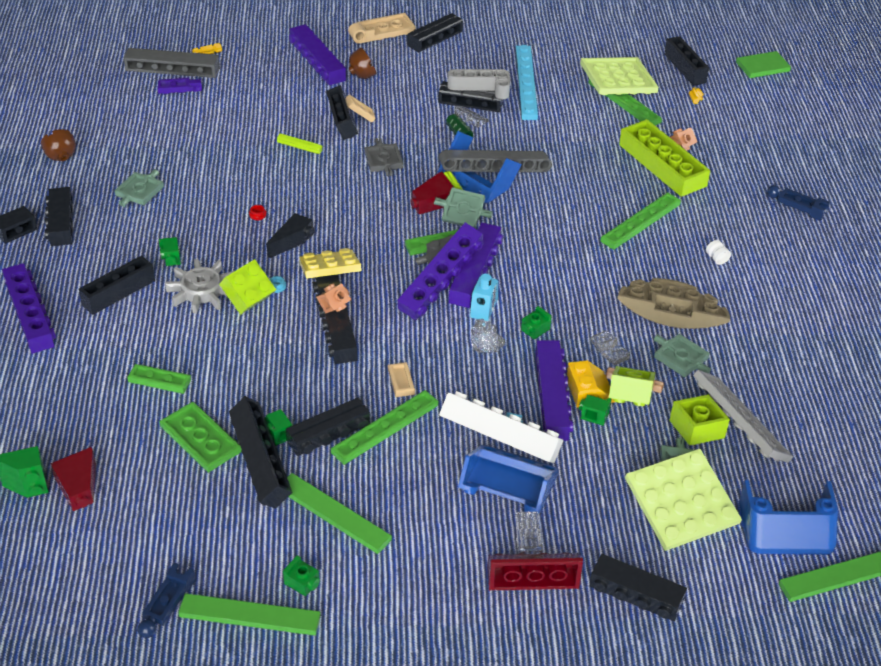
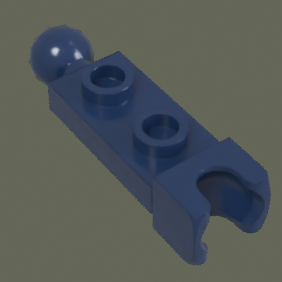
(799, 201)
(165, 600)

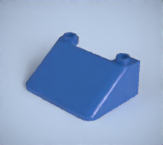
(508, 476)

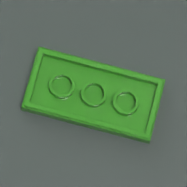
(200, 436)

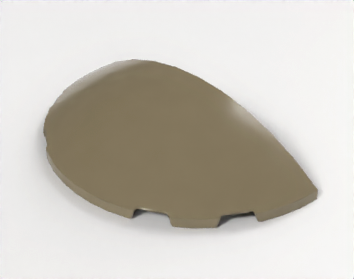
(673, 304)

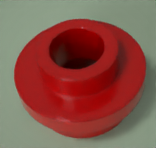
(257, 212)

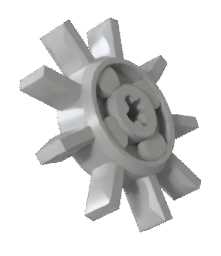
(198, 285)

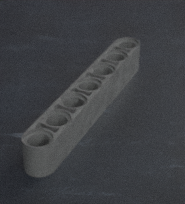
(531, 160)

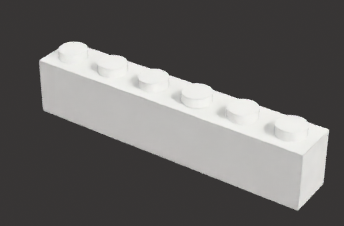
(501, 427)

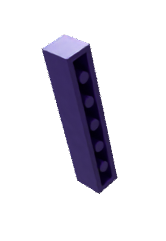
(317, 54)
(464, 284)
(552, 388)

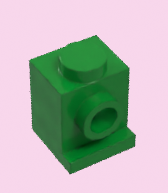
(170, 251)
(536, 323)
(595, 409)
(277, 424)
(301, 576)

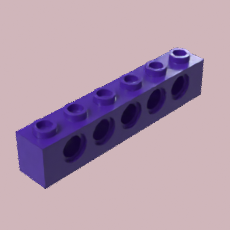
(466, 236)
(28, 308)

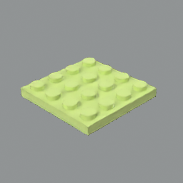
(619, 75)
(682, 499)

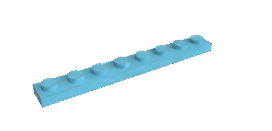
(526, 83)

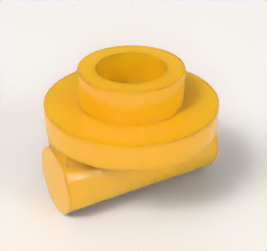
(696, 95)

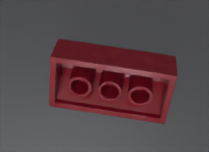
(534, 571)

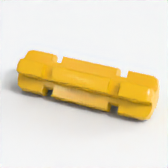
(208, 49)

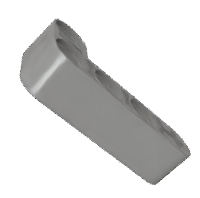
(480, 79)

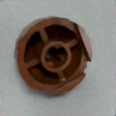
(361, 64)
(59, 145)

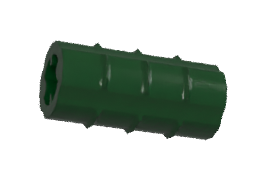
(456, 124)

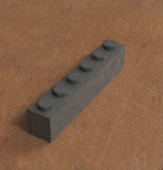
(171, 62)

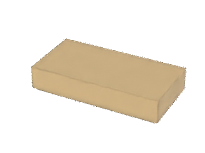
(360, 108)
(401, 379)

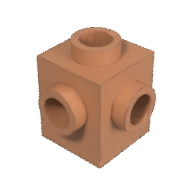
(684, 138)
(334, 298)

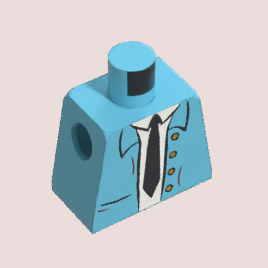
(487, 289)

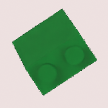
(23, 472)

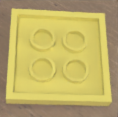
(329, 263)

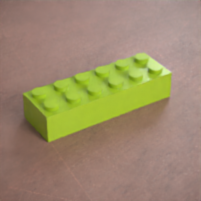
(664, 157)

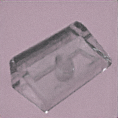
(470, 116)

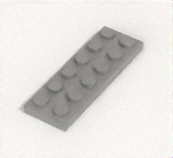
(743, 417)

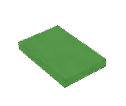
(763, 64)

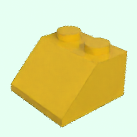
(587, 379)

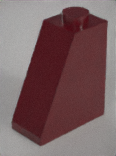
(424, 195)
(76, 478)

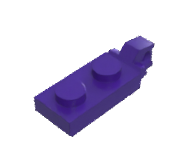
(178, 85)

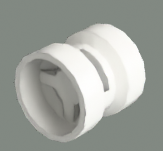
(718, 252)

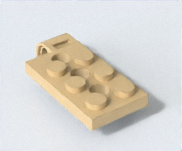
(381, 28)

